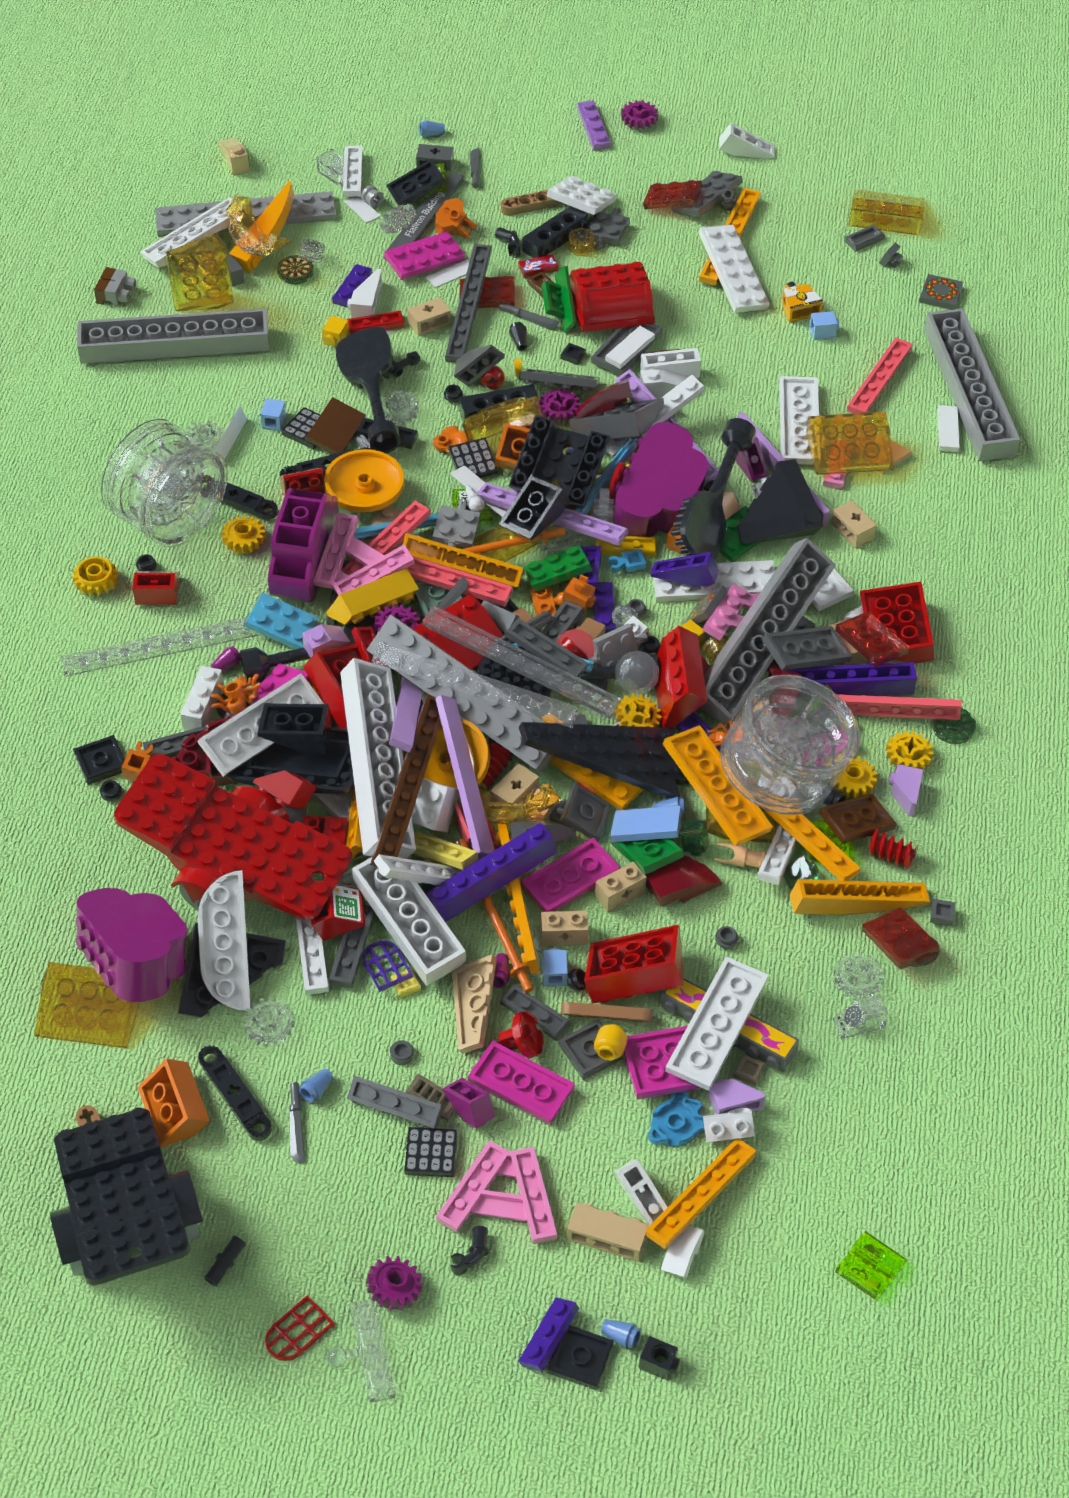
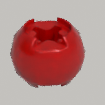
(493, 378)

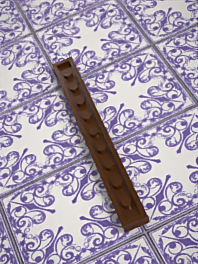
(409, 782)

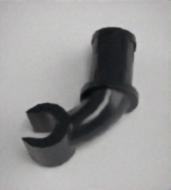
(510, 237)
(476, 1251)

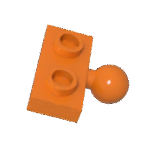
(544, 600)

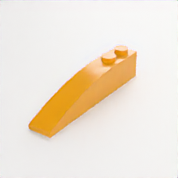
(270, 222)
(464, 560)
(855, 897)

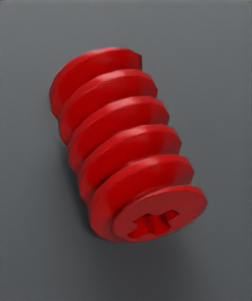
(498, 761)
(892, 849)

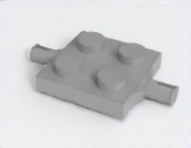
(456, 526)
(615, 644)

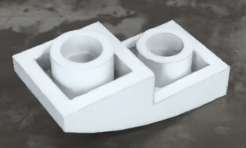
(681, 1251)

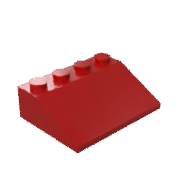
(472, 612)
(905, 614)
(325, 675)
(680, 678)
(634, 964)

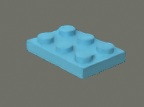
(280, 621)

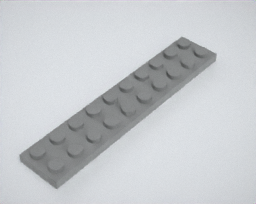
(304, 209)

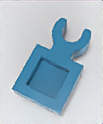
(630, 561)

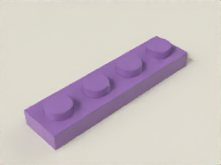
(593, 125)

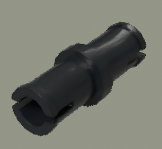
(224, 1261)

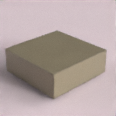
(749, 1070)

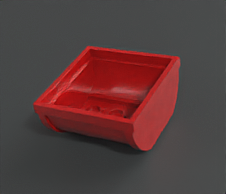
(612, 296)

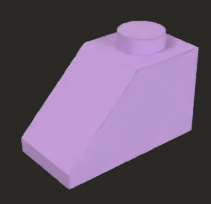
(324, 638)
(906, 787)
(732, 1094)

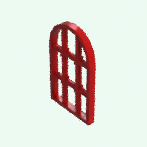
(617, 477)
(292, 1343)

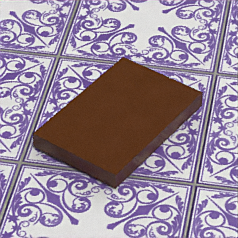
(335, 427)
(857, 818)

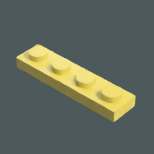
(444, 851)

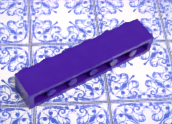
(865, 679)
(492, 872)

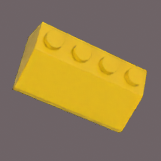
(372, 597)

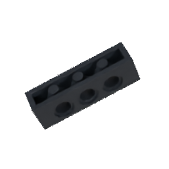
(554, 232)
(473, 404)

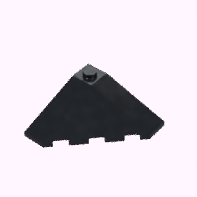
(782, 508)
(196, 999)

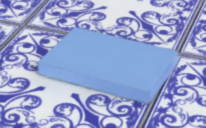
(646, 824)

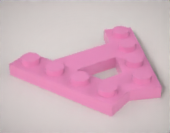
(344, 543)
(727, 611)
(474, 1198)

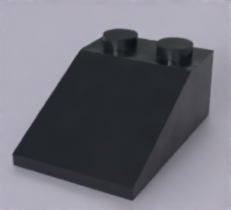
(534, 508)
(296, 726)

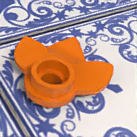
(449, 437)

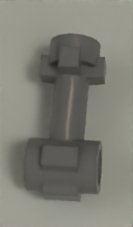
(728, 200)

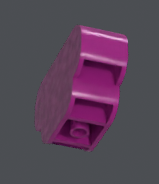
(658, 480)
(300, 542)
(131, 941)

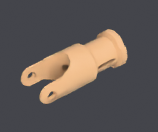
(743, 856)

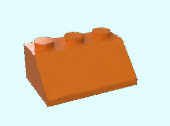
(173, 1102)

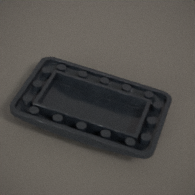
(328, 771)

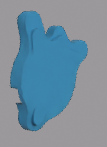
(676, 1121)

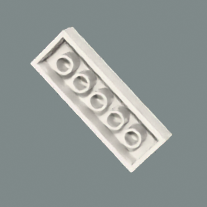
(411, 922)

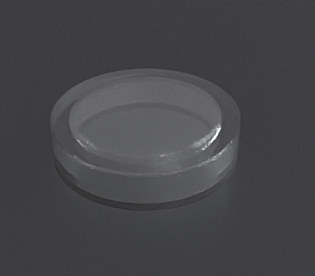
(637, 672)

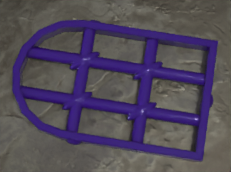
(382, 973)

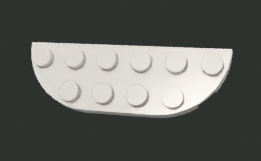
(224, 942)

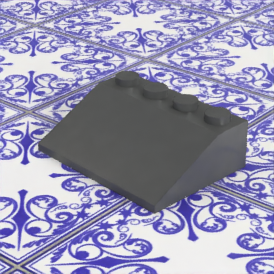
(624, 421)

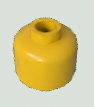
(610, 1042)

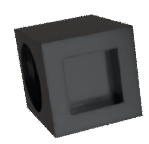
(654, 1348)

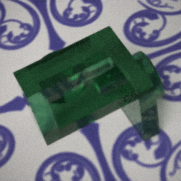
(800, 869)

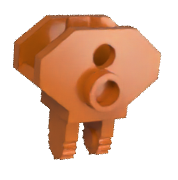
(453, 218)

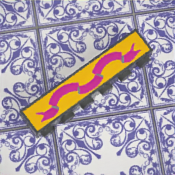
(756, 1038)

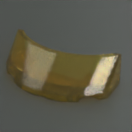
(246, 231)
(493, 418)
(512, 812)

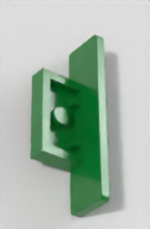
(559, 299)

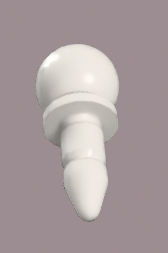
(474, 500)

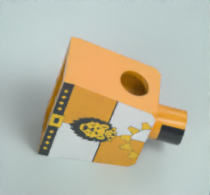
(800, 302)

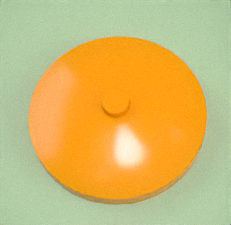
(364, 480)
(440, 766)

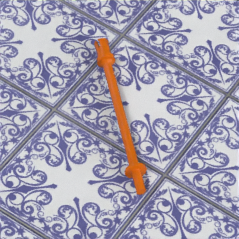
(544, 535)
(518, 970)

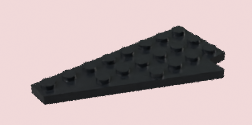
(620, 752)

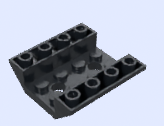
(544, 459)

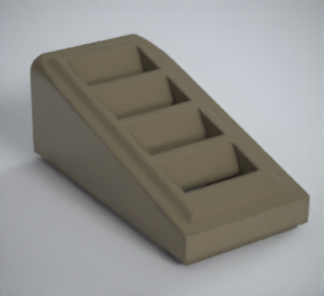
(436, 1091)

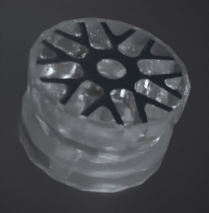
(311, 250)

